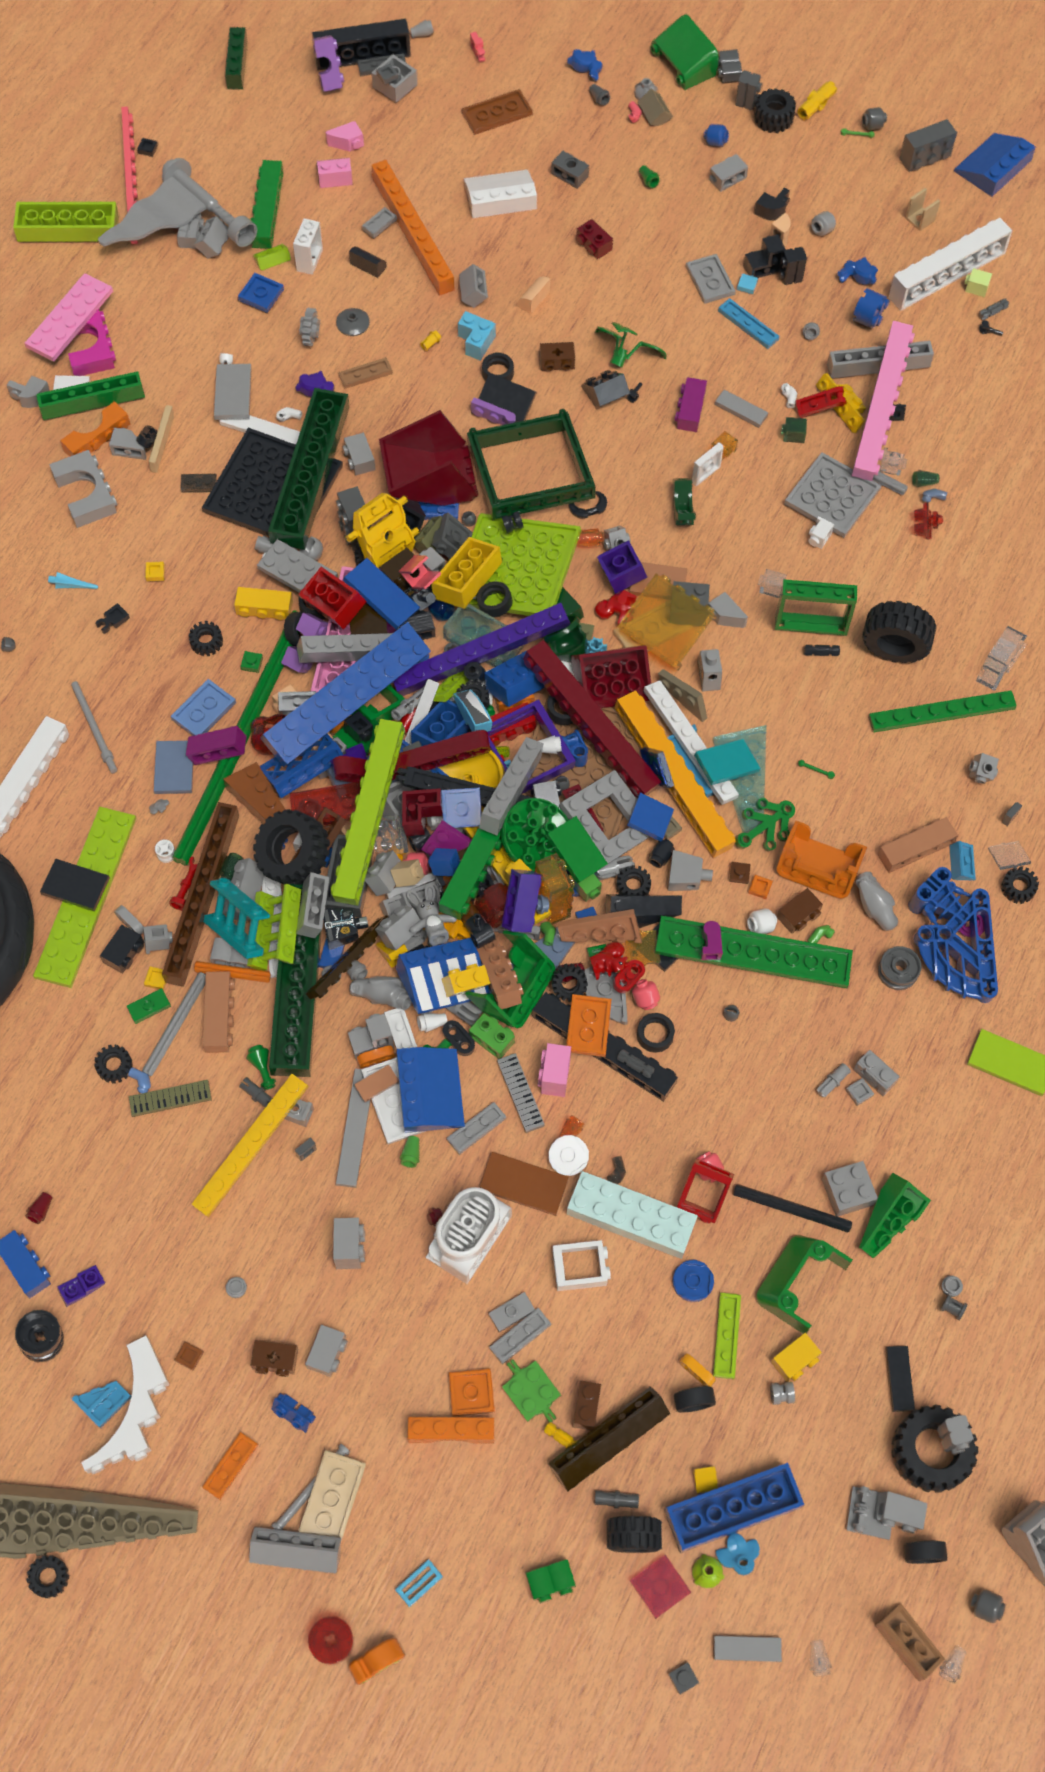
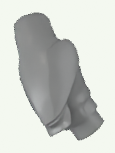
(876, 901)
(382, 991)

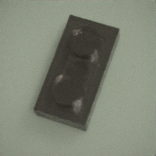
(197, 483)

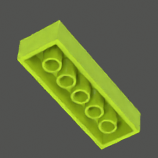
(63, 221)

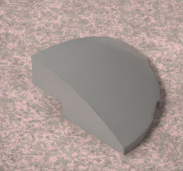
(389, 905)

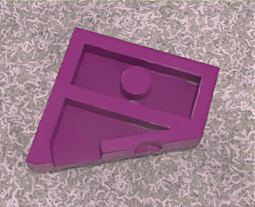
(446, 837)

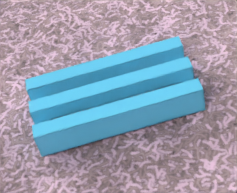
(428, 1563)

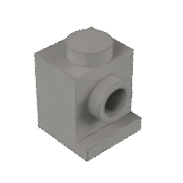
(157, 938)
(302, 1115)

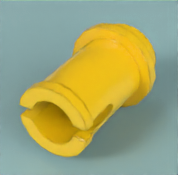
(430, 340)

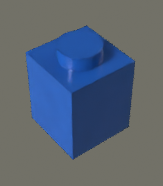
(444, 861)

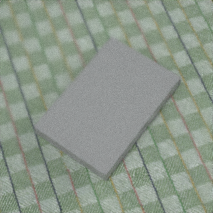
(710, 278)

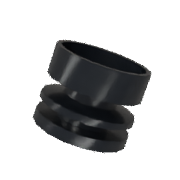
(35, 1325)

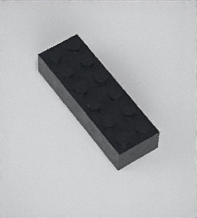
(367, 42)

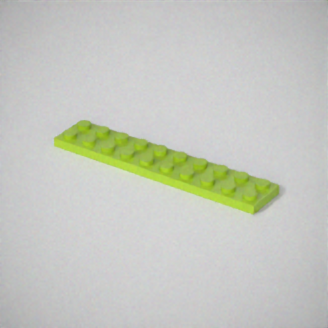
(75, 924)

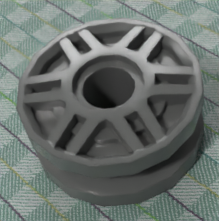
(904, 958)

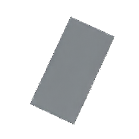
(232, 391)

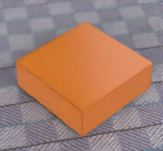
(760, 887)

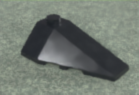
(646, 907)

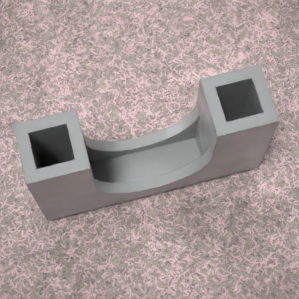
(84, 467)

